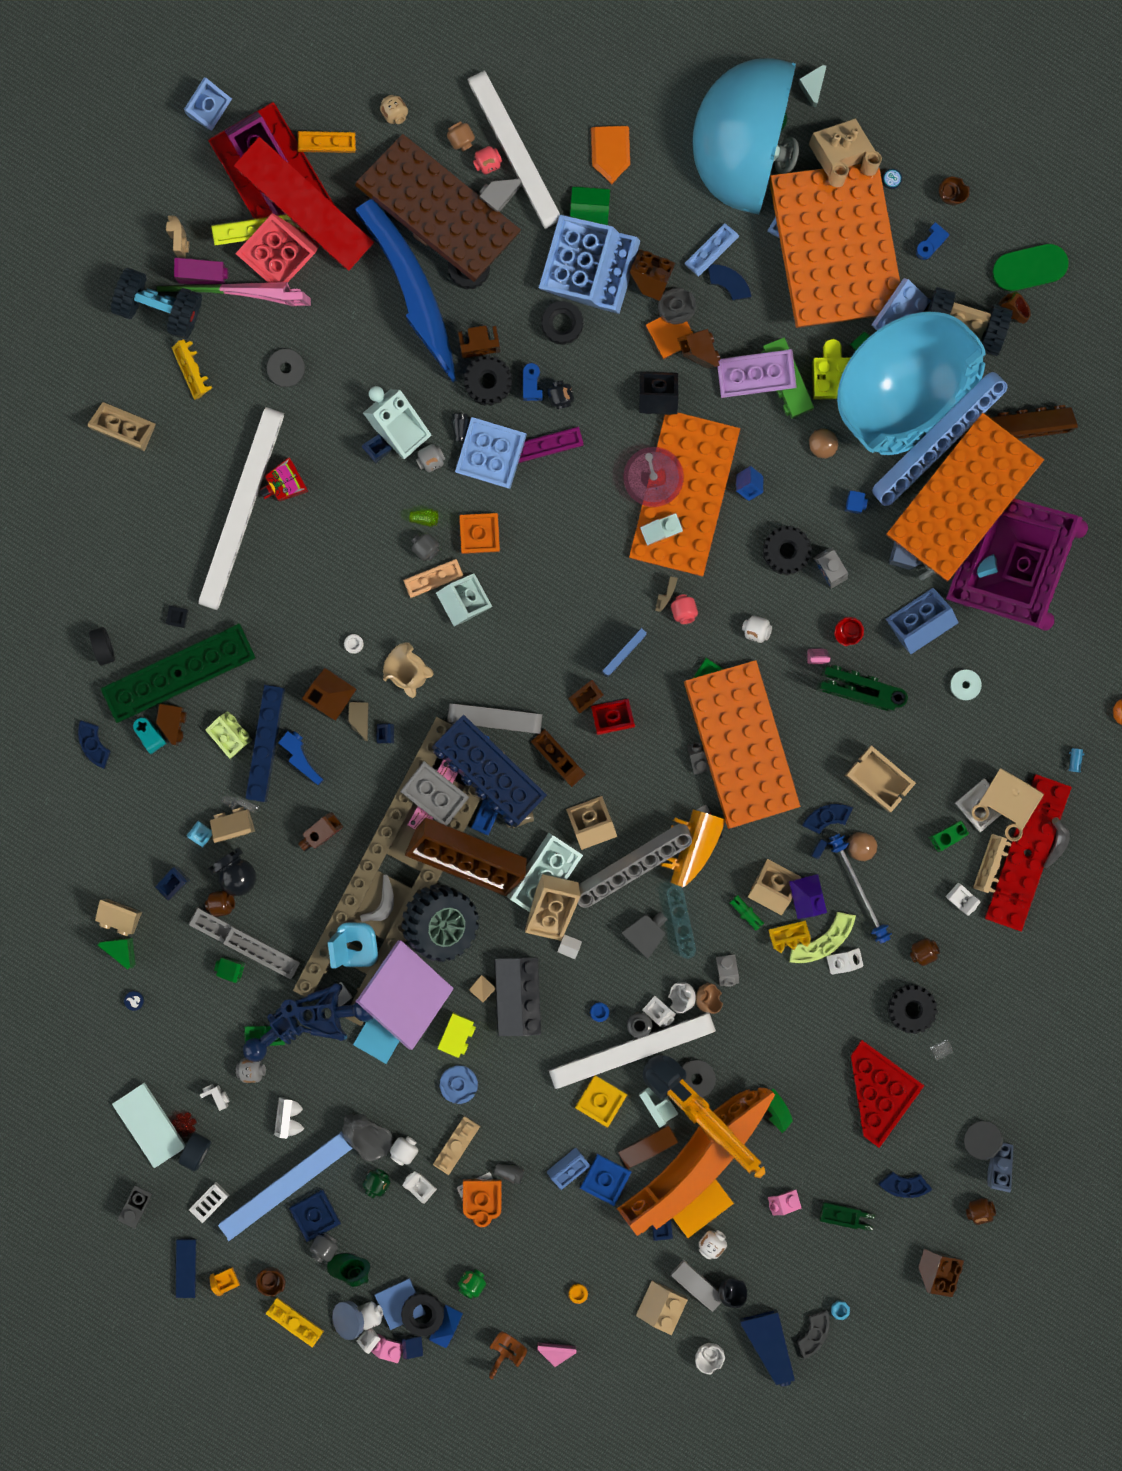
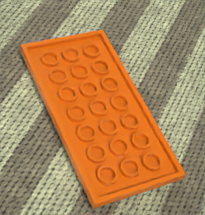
(706, 459)
(965, 497)
(742, 744)

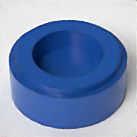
(599, 1012)

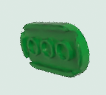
(1030, 267)

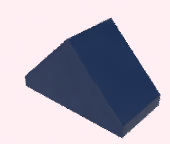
(377, 448)
(172, 883)

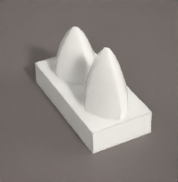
(284, 1125)

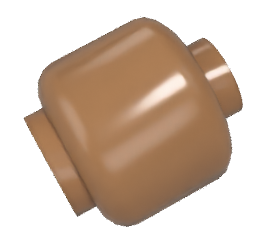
(460, 136)

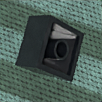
(658, 393)

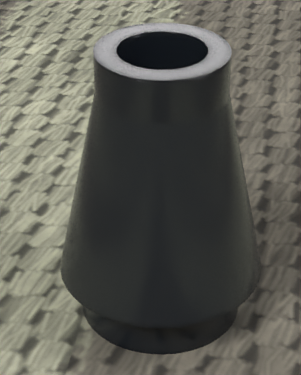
(460, 425)

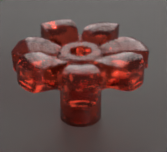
(187, 1124)

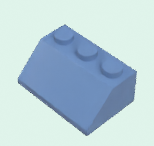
(922, 620)

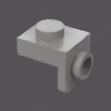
(727, 970)

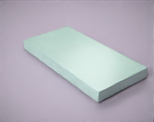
(149, 1125)

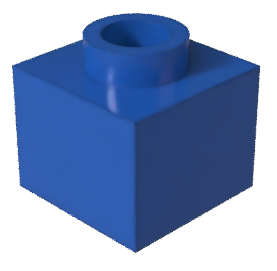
(856, 502)

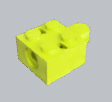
(829, 370)

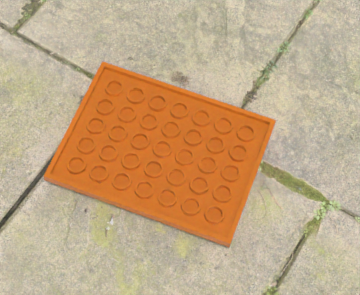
(835, 245)

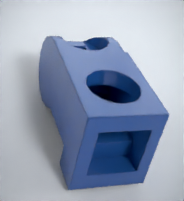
(936, 239)
(530, 376)

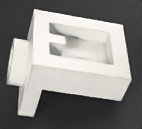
(659, 1012)

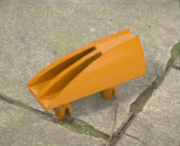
(705, 832)

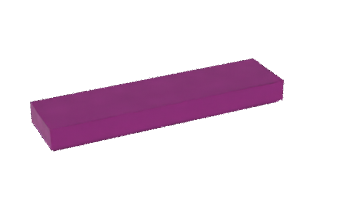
(551, 444)

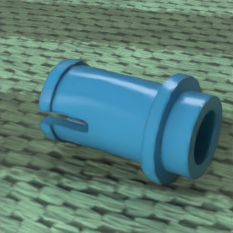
(1075, 760)

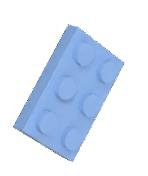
(904, 301)

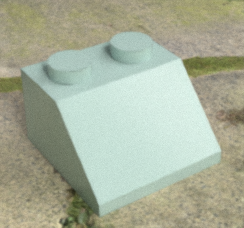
(463, 599)

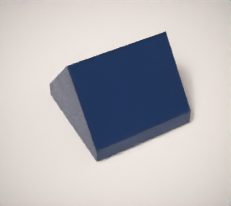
(385, 733)

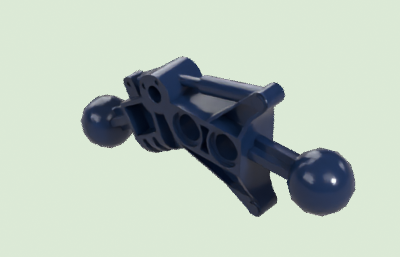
(287, 1028)

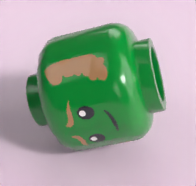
(471, 1284)

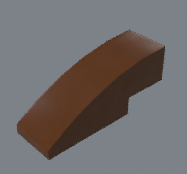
(648, 1146)

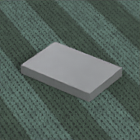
(434, 794)

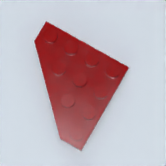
(881, 1091)

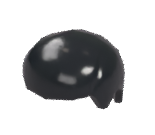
(732, 1293)

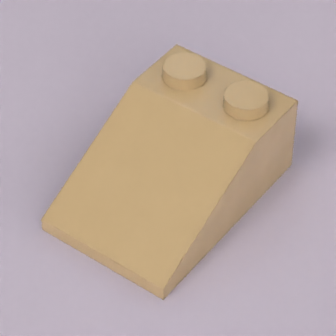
(552, 907)

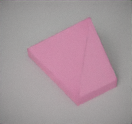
(556, 1352)

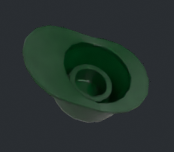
(350, 1269)

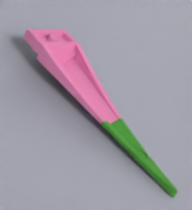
(274, 292)

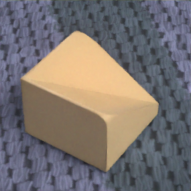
(482, 988)

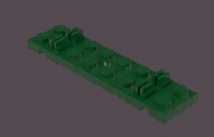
(158, 681)

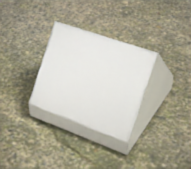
(569, 946)

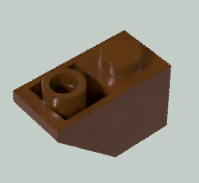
(170, 722)

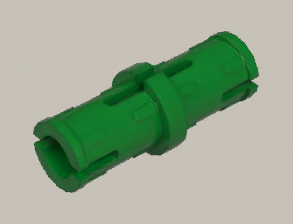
(746, 912)

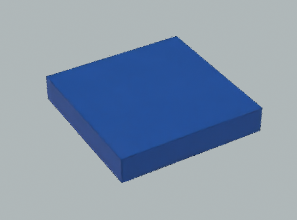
(605, 1179)

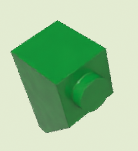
(229, 969)

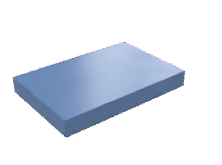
(624, 652)

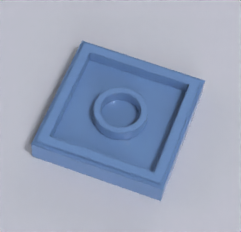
(392, 1301)

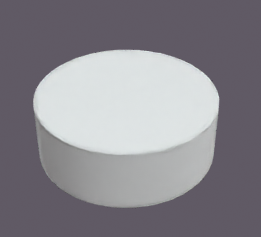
(353, 643)

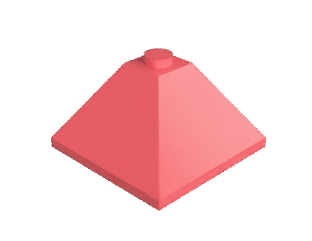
(277, 250)

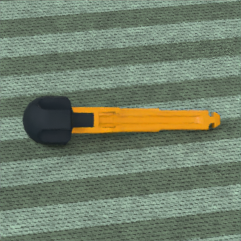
(668, 1078)

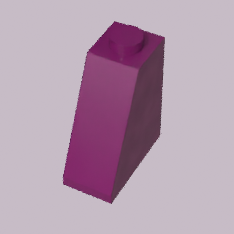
(199, 271)

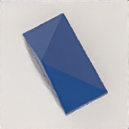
(447, 1329)

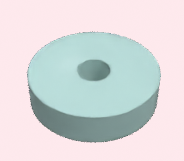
(957, 688)

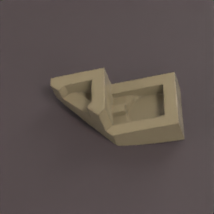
(664, 599)
(359, 718)

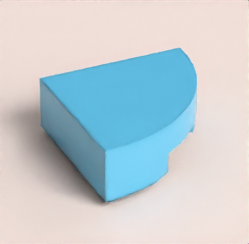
(987, 566)

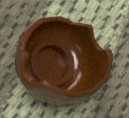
(953, 191)
(270, 1281)

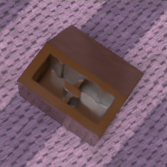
(700, 349)

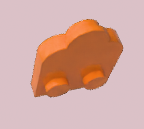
(482, 1200)

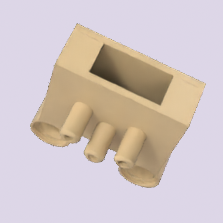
(843, 147)
(1010, 798)

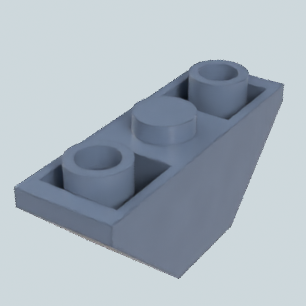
(1001, 1169)

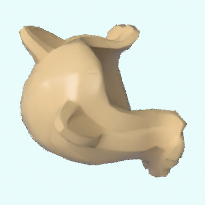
(406, 669)

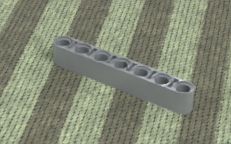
(611, 882)

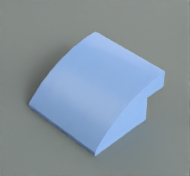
(589, 263)

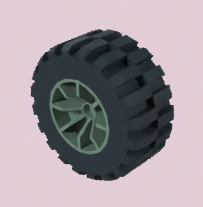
(440, 923)

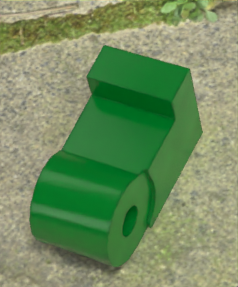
(948, 836)

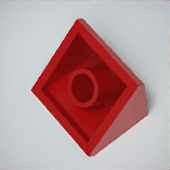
(613, 716)

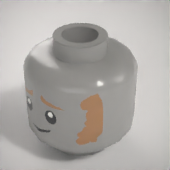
(430, 458)
(250, 1071)

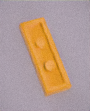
(326, 142)

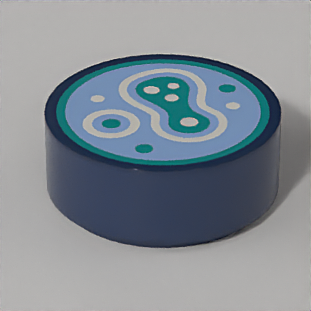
(892, 179)

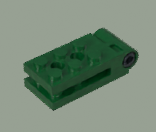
(884, 695)

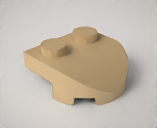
(177, 232)

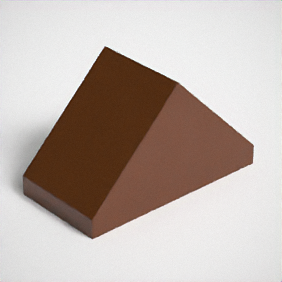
(586, 696)

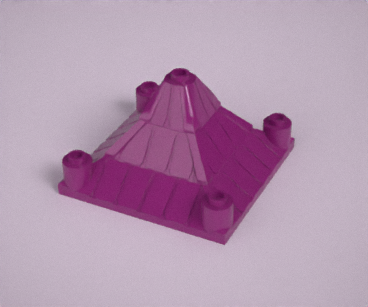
(1030, 556)

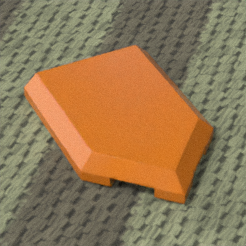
(610, 151)

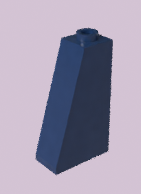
(769, 1342)

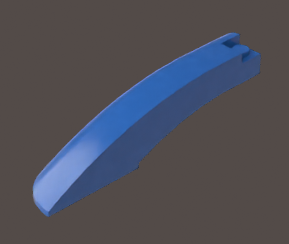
(422, 306)

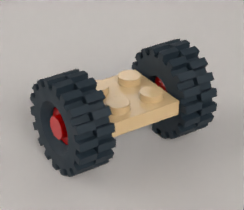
(988, 327)

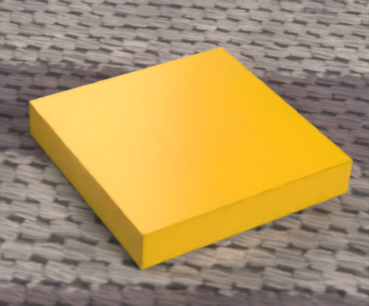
(601, 1101)

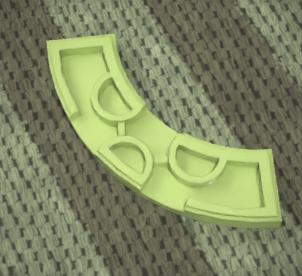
(827, 942)

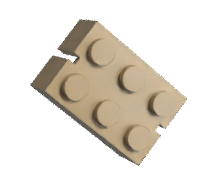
(880, 779)

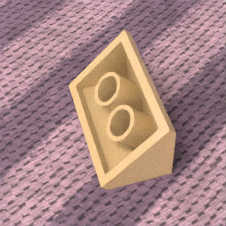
(122, 426)

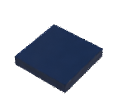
(315, 1215)

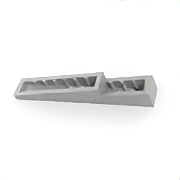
(244, 943)

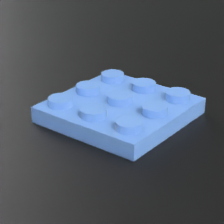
(490, 453)

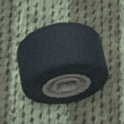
(194, 1152)

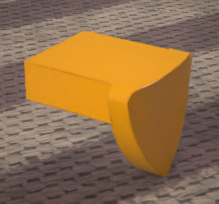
(223, 1281)

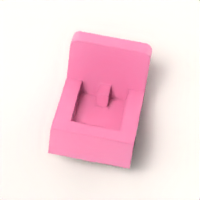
(784, 1203)
(388, 1349)

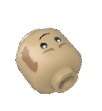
(394, 109)

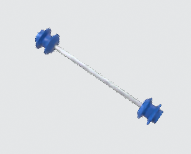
(879, 930)

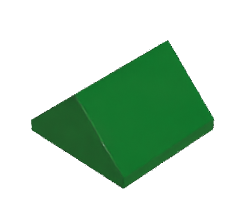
(121, 950)

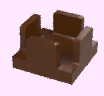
(479, 342)

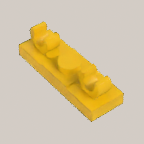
(190, 369)
(294, 1322)

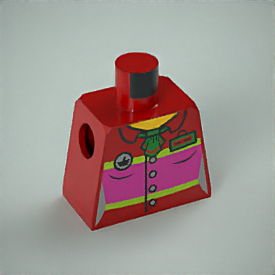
(284, 482)

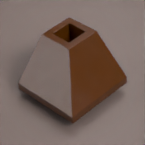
(651, 273)
(329, 694)
(940, 1272)

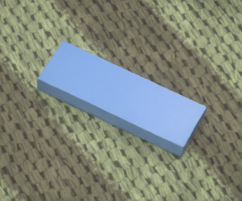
(711, 249)

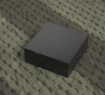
(177, 617)

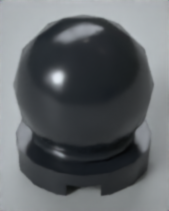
(234, 874)

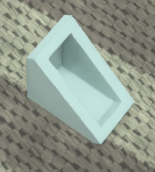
(812, 84)

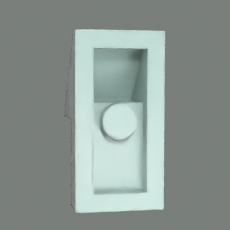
(661, 529)

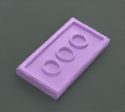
(756, 373)

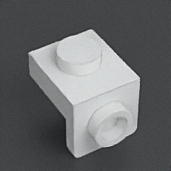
(963, 899)
(220, 1097)
(419, 1186)

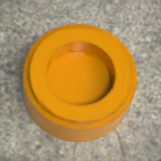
(578, 1293)

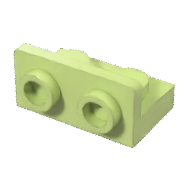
(228, 734)

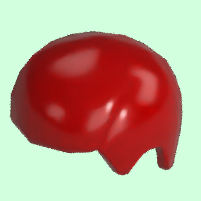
(849, 631)

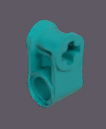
(151, 737)

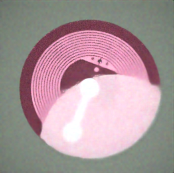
(653, 476)

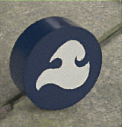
(134, 1000)

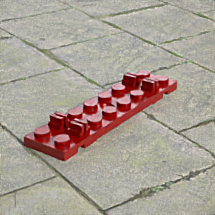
(1022, 873)

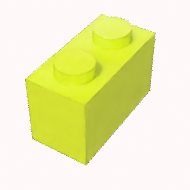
(456, 1035)

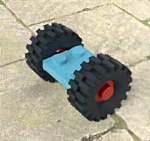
(131, 292)

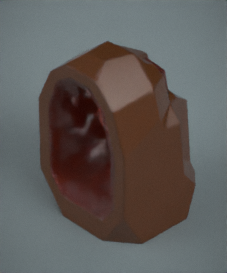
(1016, 302)

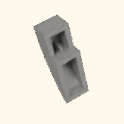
(696, 1285)

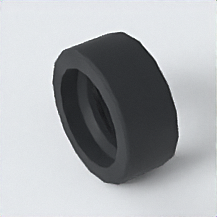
(101, 646)

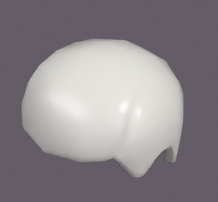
(682, 997)
(709, 1358)

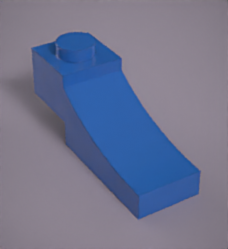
(293, 744)

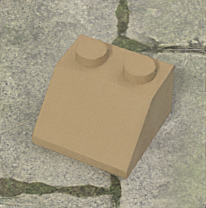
(591, 822)
(232, 825)
(773, 887)
(117, 916)
(662, 1307)

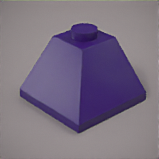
(808, 897)

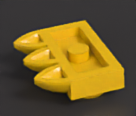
(790, 936)

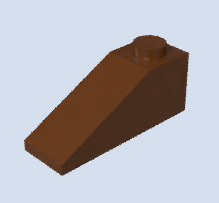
(558, 758)

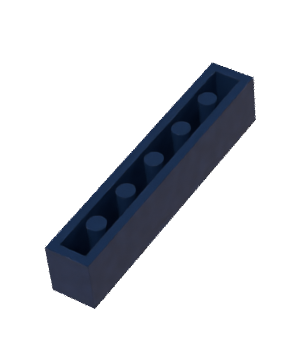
(265, 743)

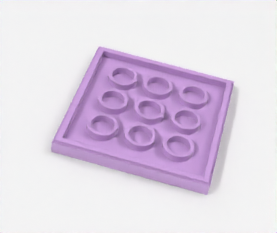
(404, 995)

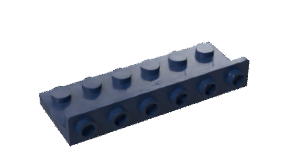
(488, 771)

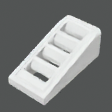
(220, 1191)

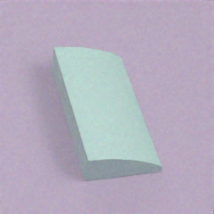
(550, 859)

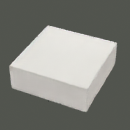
(368, 1340)

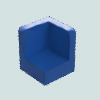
(749, 483)

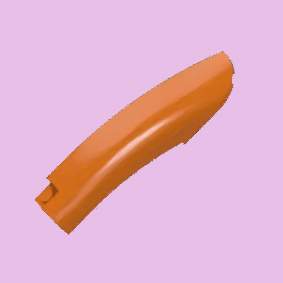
(695, 1165)

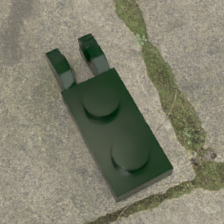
(844, 1216)

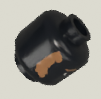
(560, 395)

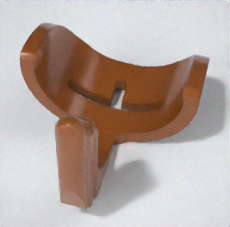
(516, 1347)

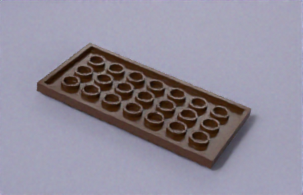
(438, 207)

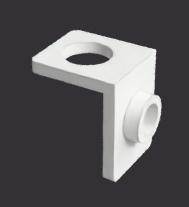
(844, 961)

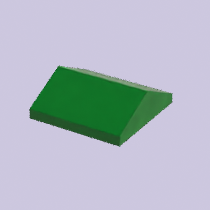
(590, 204)

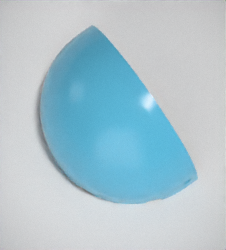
(741, 129)
(908, 379)

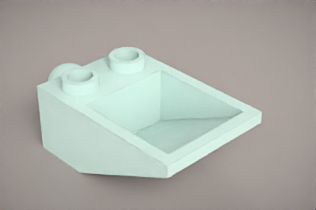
(400, 424)

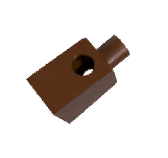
(325, 828)

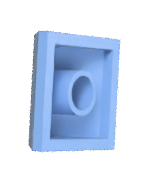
(207, 104)

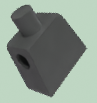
(646, 933)

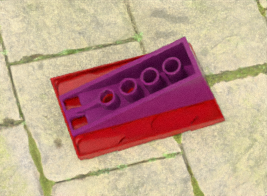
(273, 129)

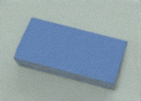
(568, 1168)

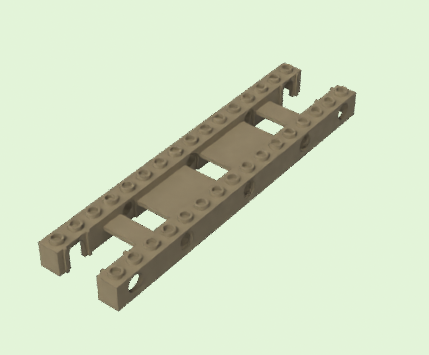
(365, 888)

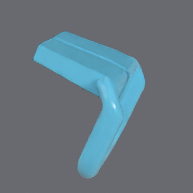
(348, 957)

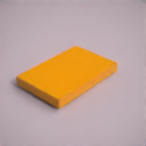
(703, 1209)

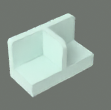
(660, 1109)

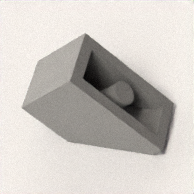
(499, 193)

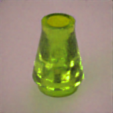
(425, 517)

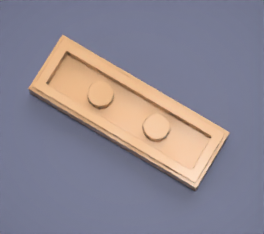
(433, 578)

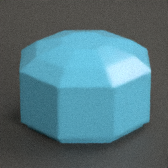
(840, 1310)

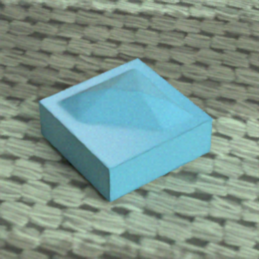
(200, 834)

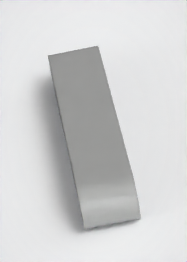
(496, 718)

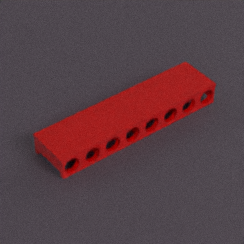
(303, 203)

